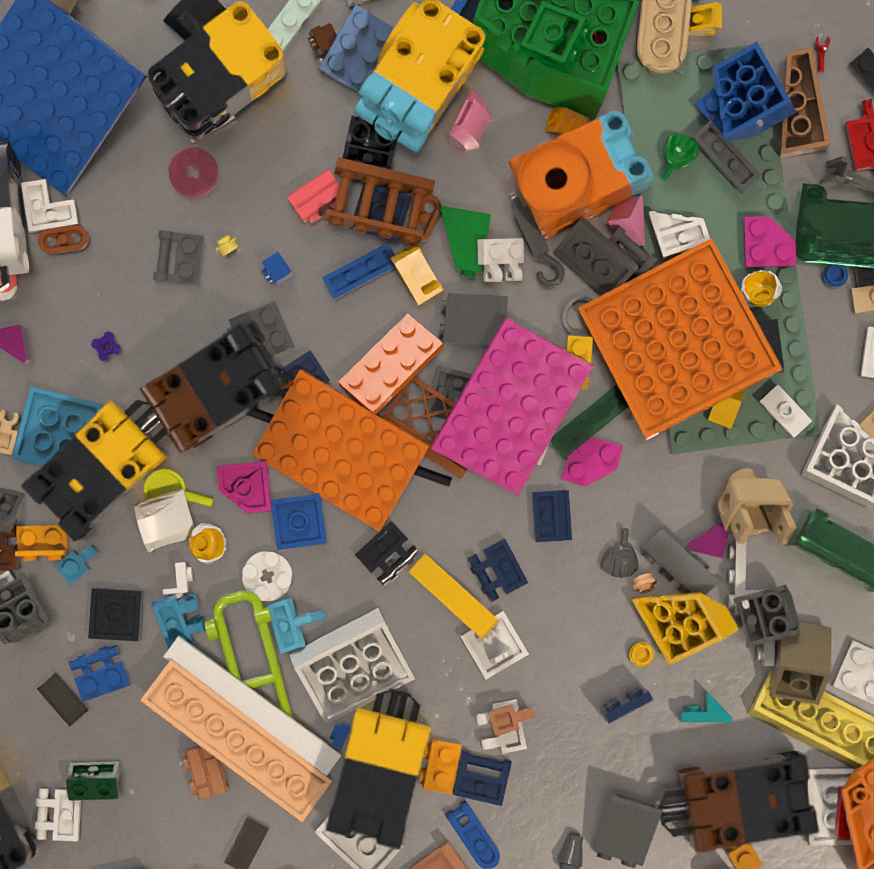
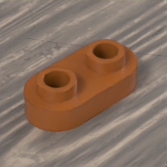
(428, 220)
(63, 239)

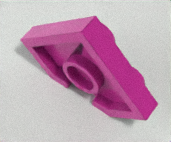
(767, 244)
(592, 462)
(246, 485)

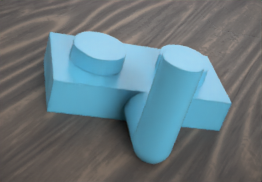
(287, 624)

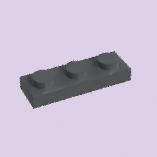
(726, 157)

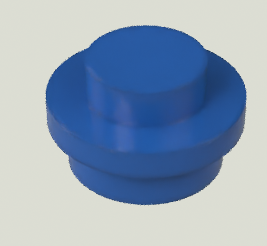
(835, 275)

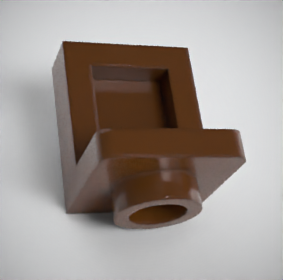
(322, 38)

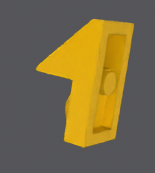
(705, 19)

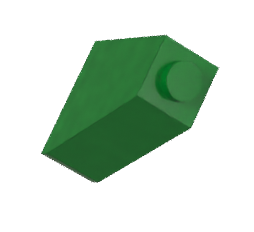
(462, 232)

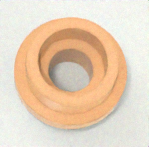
(644, 583)

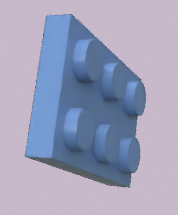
(356, 49)

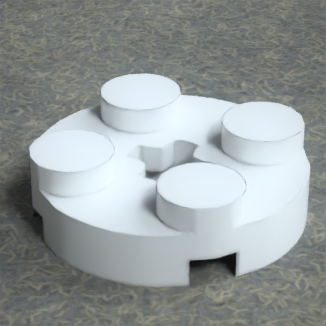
(271, 562)

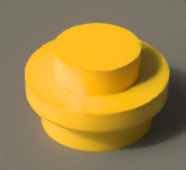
(641, 654)

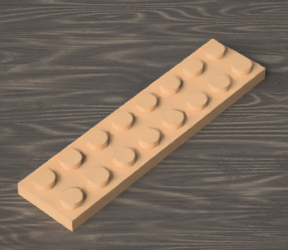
(236, 741)

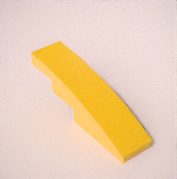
(454, 596)

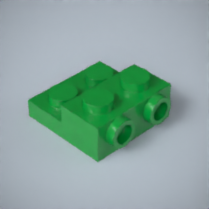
(557, 35)

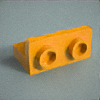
(41, 541)
(441, 766)

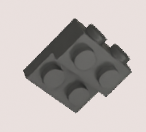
(271, 325)

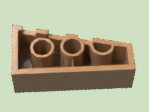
(807, 128)

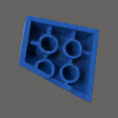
(749, 94)

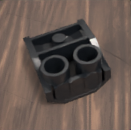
(192, 15)
(365, 145)

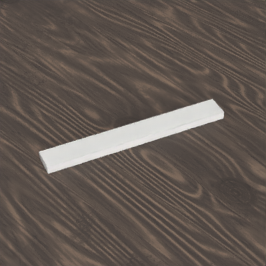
(254, 706)

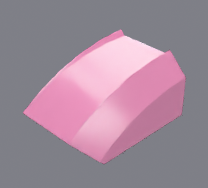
(470, 123)

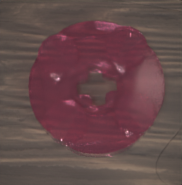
(194, 158)

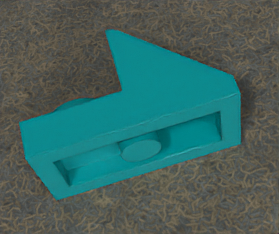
(712, 712)

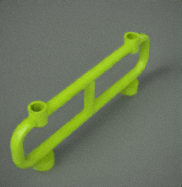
(217, 629)

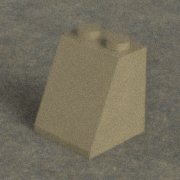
(802, 664)

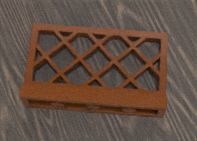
(450, 465)

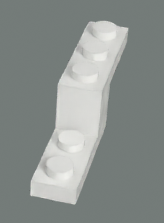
(737, 578)

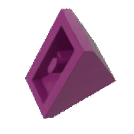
(14, 342)
(711, 542)

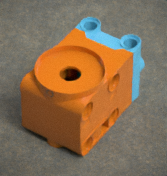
(581, 173)

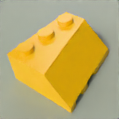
(685, 623)

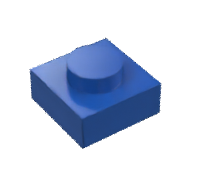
(339, 734)

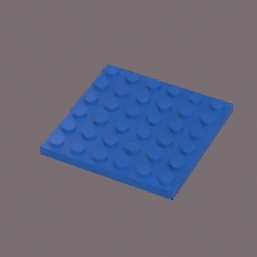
(59, 90)

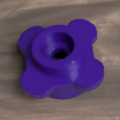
(113, 347)

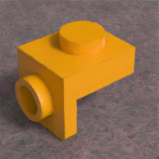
(564, 120)

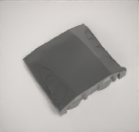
(19, 611)
(768, 615)

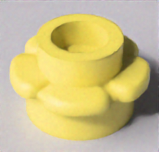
(226, 244)

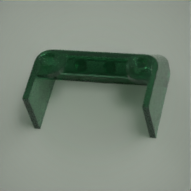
(834, 546)

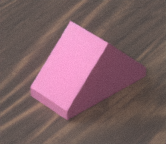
(630, 216)

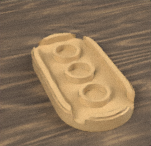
(663, 34)

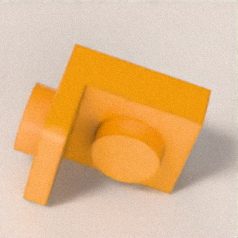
(744, 857)

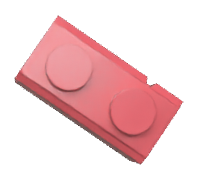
(315, 197)

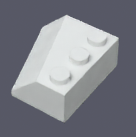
(843, 459)

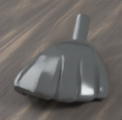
(620, 558)

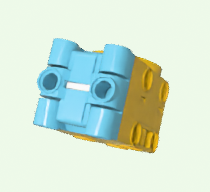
(419, 72)

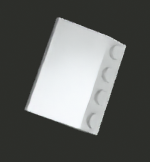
(351, 666)

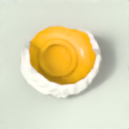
(761, 288)
(207, 543)

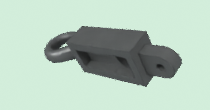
(535, 241)

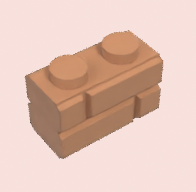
(206, 772)

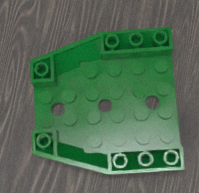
(576, 88)

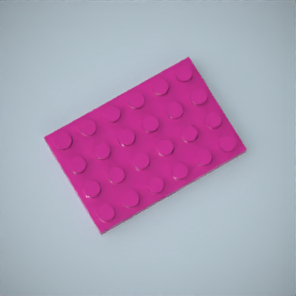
(511, 406)

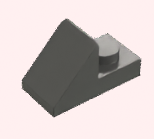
(10, 509)

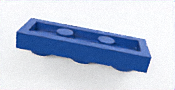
(360, 271)

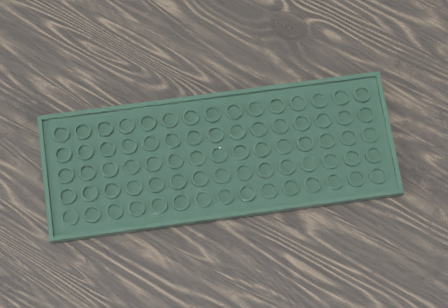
(665, 106)

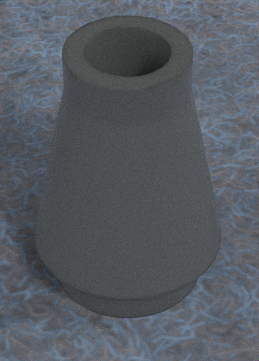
(572, 853)

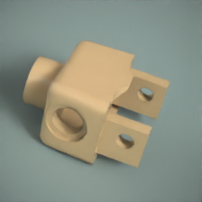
(748, 509)

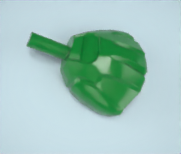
(678, 153)

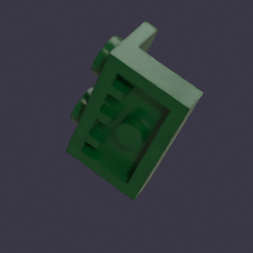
(93, 780)

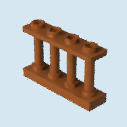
(372, 177)

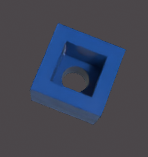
(276, 269)

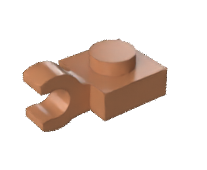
(506, 719)

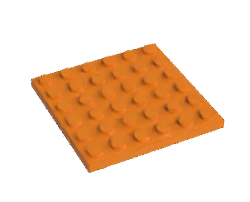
(679, 339)

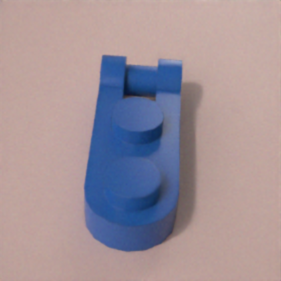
(474, 836)

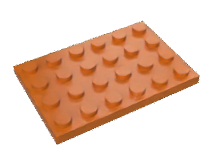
(340, 450)

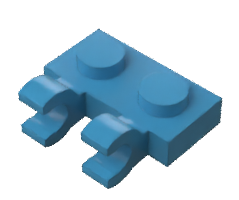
(172, 621)

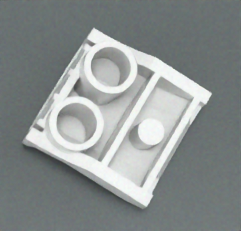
(164, 519)

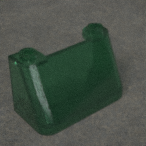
(834, 229)

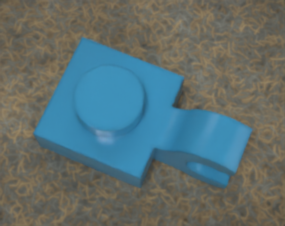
(75, 565)

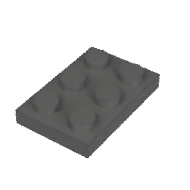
(595, 257)

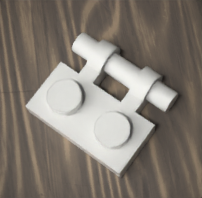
(66, 816)

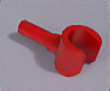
(821, 52)

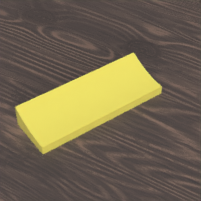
(827, 727)

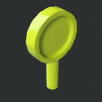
(168, 480)

